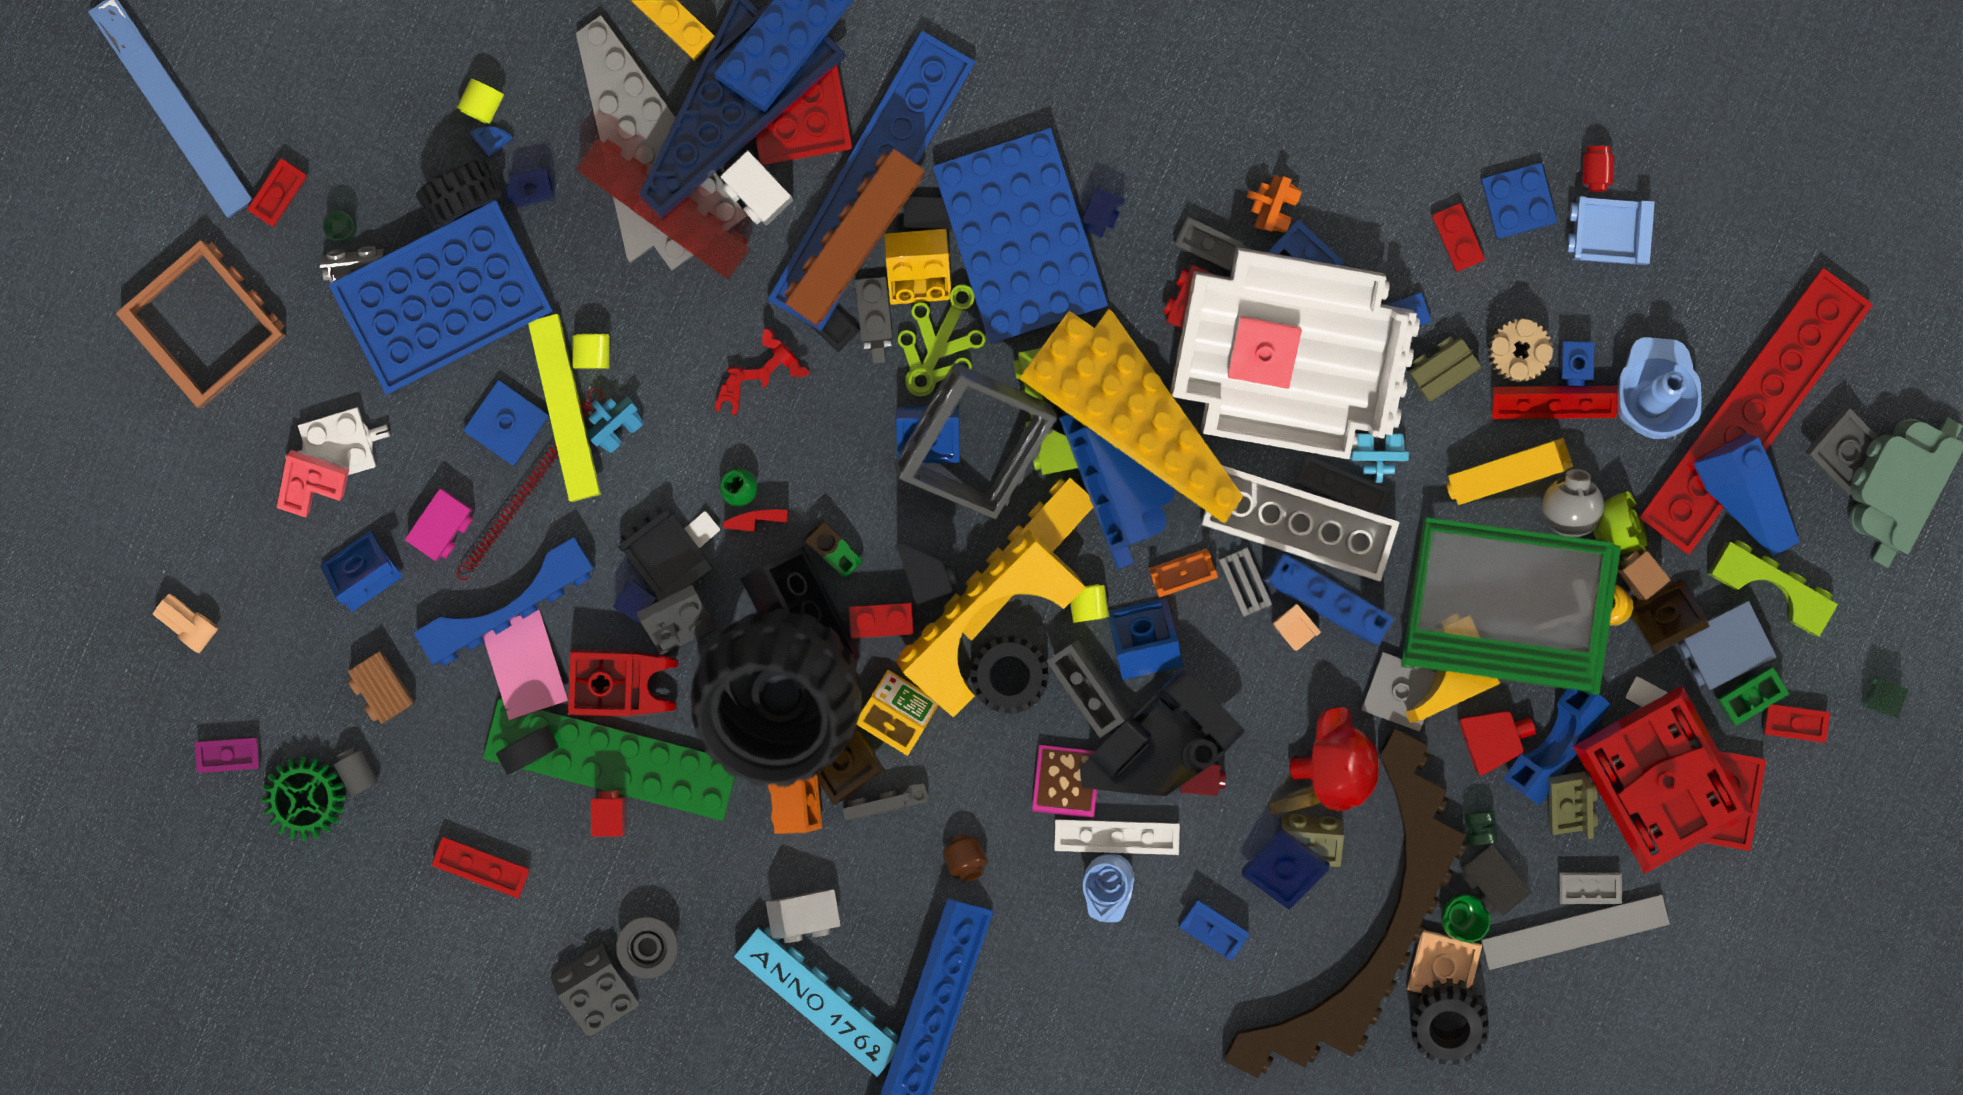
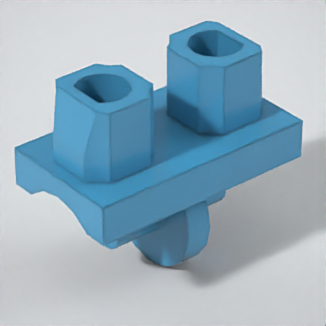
(622, 413)

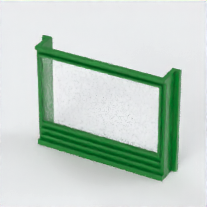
(1511, 605)

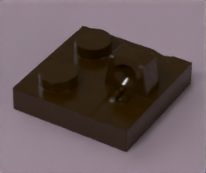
(1668, 617)
(851, 769)

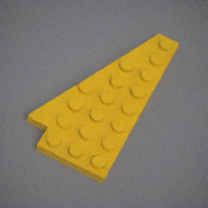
(1118, 395)

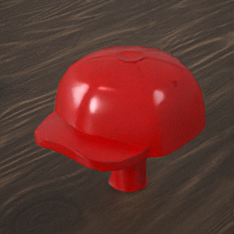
(1341, 762)

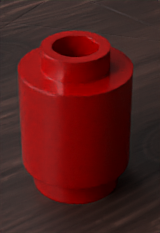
(1598, 168)

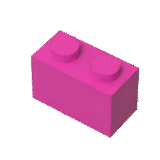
(440, 525)

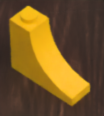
(1447, 691)

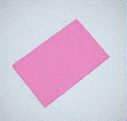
(525, 666)

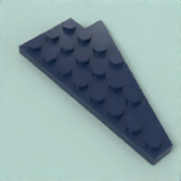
(719, 121)

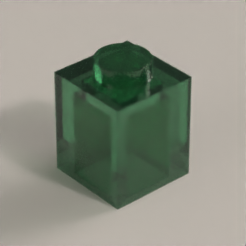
(1885, 697)

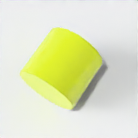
(480, 101)
(591, 351)
(1090, 604)

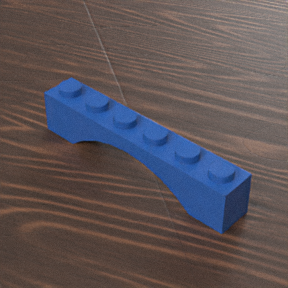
(560, 568)

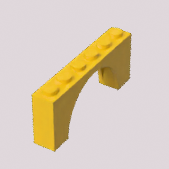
(1022, 569)

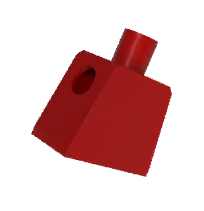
(1494, 738)

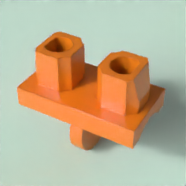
(1269, 202)

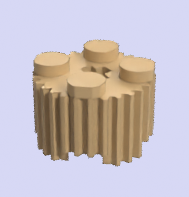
(1537, 350)

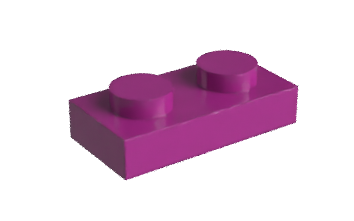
(227, 755)

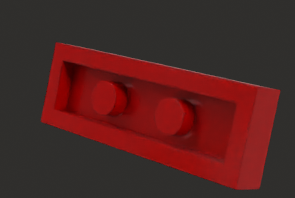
(480, 867)

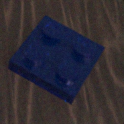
(1285, 869)

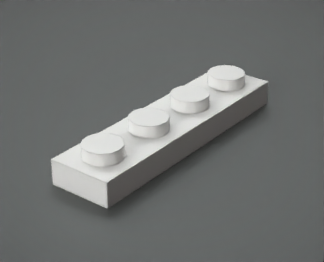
(1116, 837)

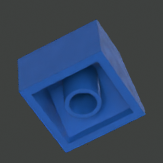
(1144, 638)

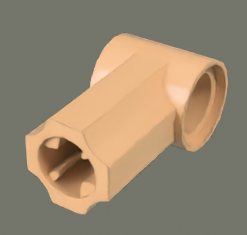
(191, 627)

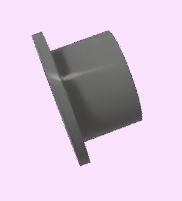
(647, 947)

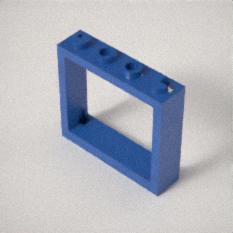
(1328, 599)

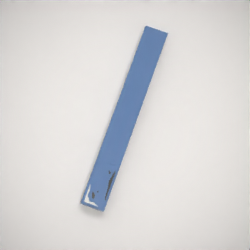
(171, 106)

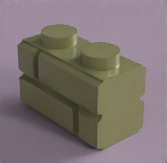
(1443, 369)

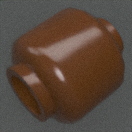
(965, 857)

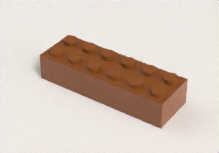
(855, 237)

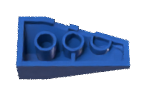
(1748, 489)

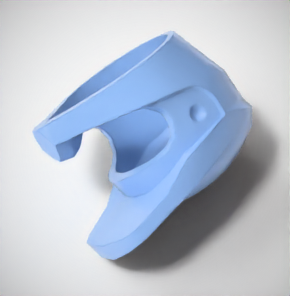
(1108, 887)

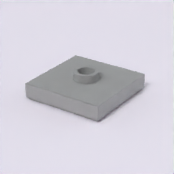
(1397, 690)

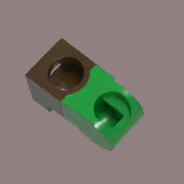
(833, 549)

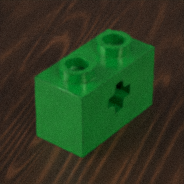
(1751, 696)

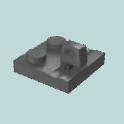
(1842, 448)
(676, 620)

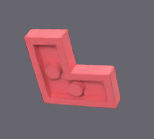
(306, 476)

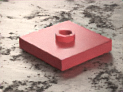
(1264, 352)

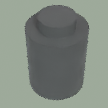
(355, 771)

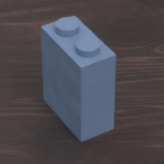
(1727, 647)

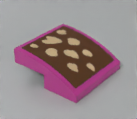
(1059, 783)

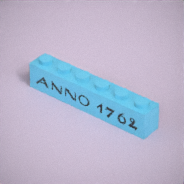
(818, 1000)

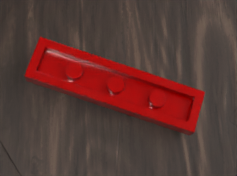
(1554, 402)

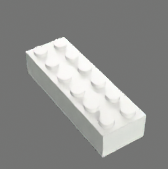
(1308, 526)

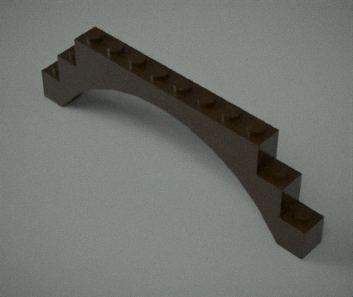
(1347, 1012)

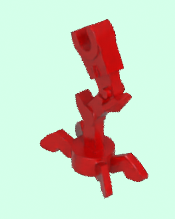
(782, 354)

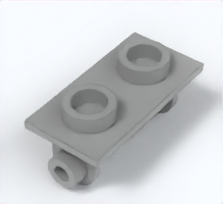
(341, 263)

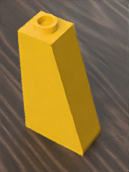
(1509, 471)

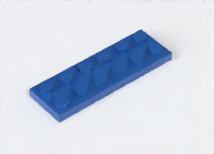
(778, 47)

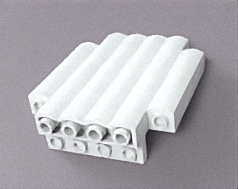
(1345, 362)

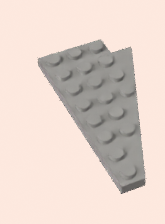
(638, 122)

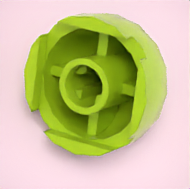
(1621, 524)

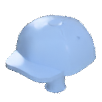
(1659, 389)

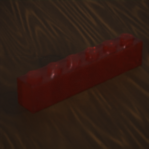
(684, 224)

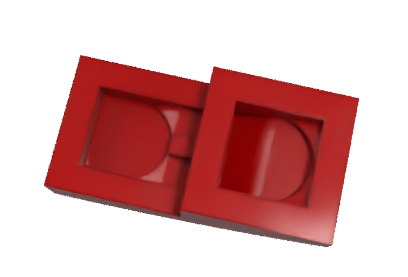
(748, 520)

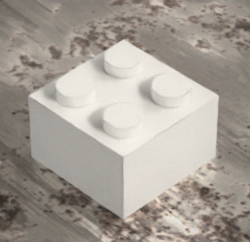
(756, 188)

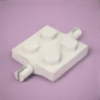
(341, 440)

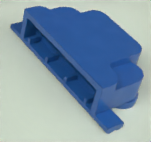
(1120, 490)

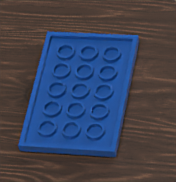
(1020, 235)
(440, 297)

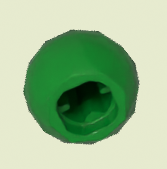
(738, 487)

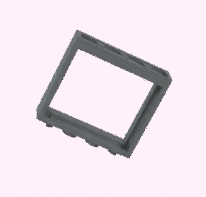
(934, 419)

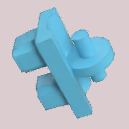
(1393, 451)

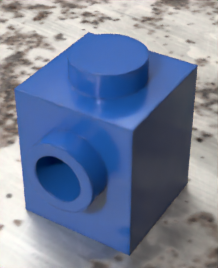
(1576, 362)

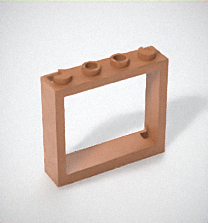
(233, 278)

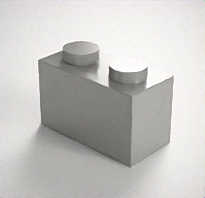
(803, 914)

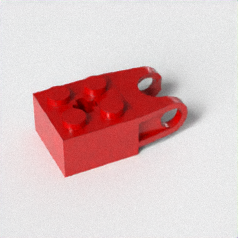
(627, 686)

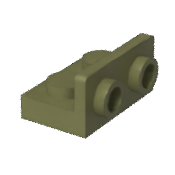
(1321, 835)

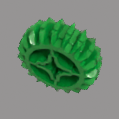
(291, 790)

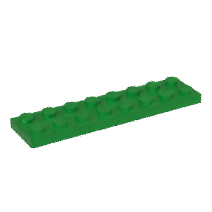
(619, 761)

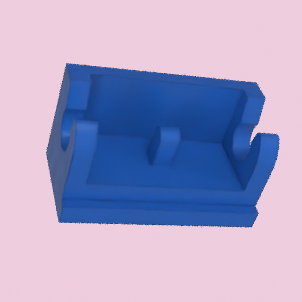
(1214, 929)

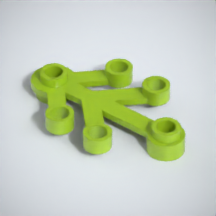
(937, 345)

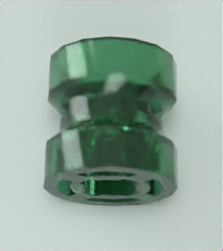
(335, 223)
(1481, 827)

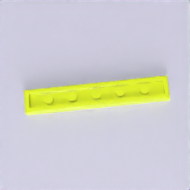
(564, 408)

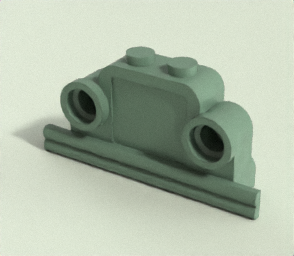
(1902, 483)

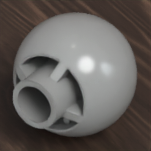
(1573, 504)

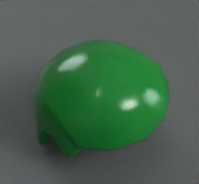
(1465, 918)

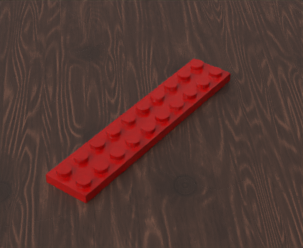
(1759, 402)

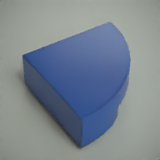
(491, 138)

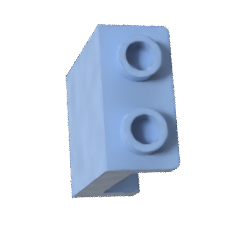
(1611, 230)

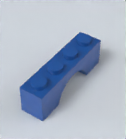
(1575, 722)

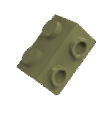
(1572, 804)

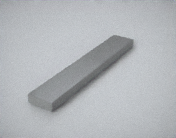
(1575, 931)

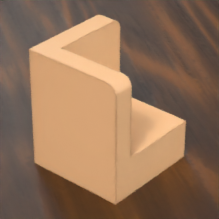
(1296, 627)

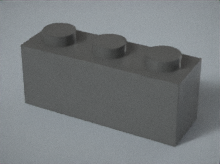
(1089, 688)

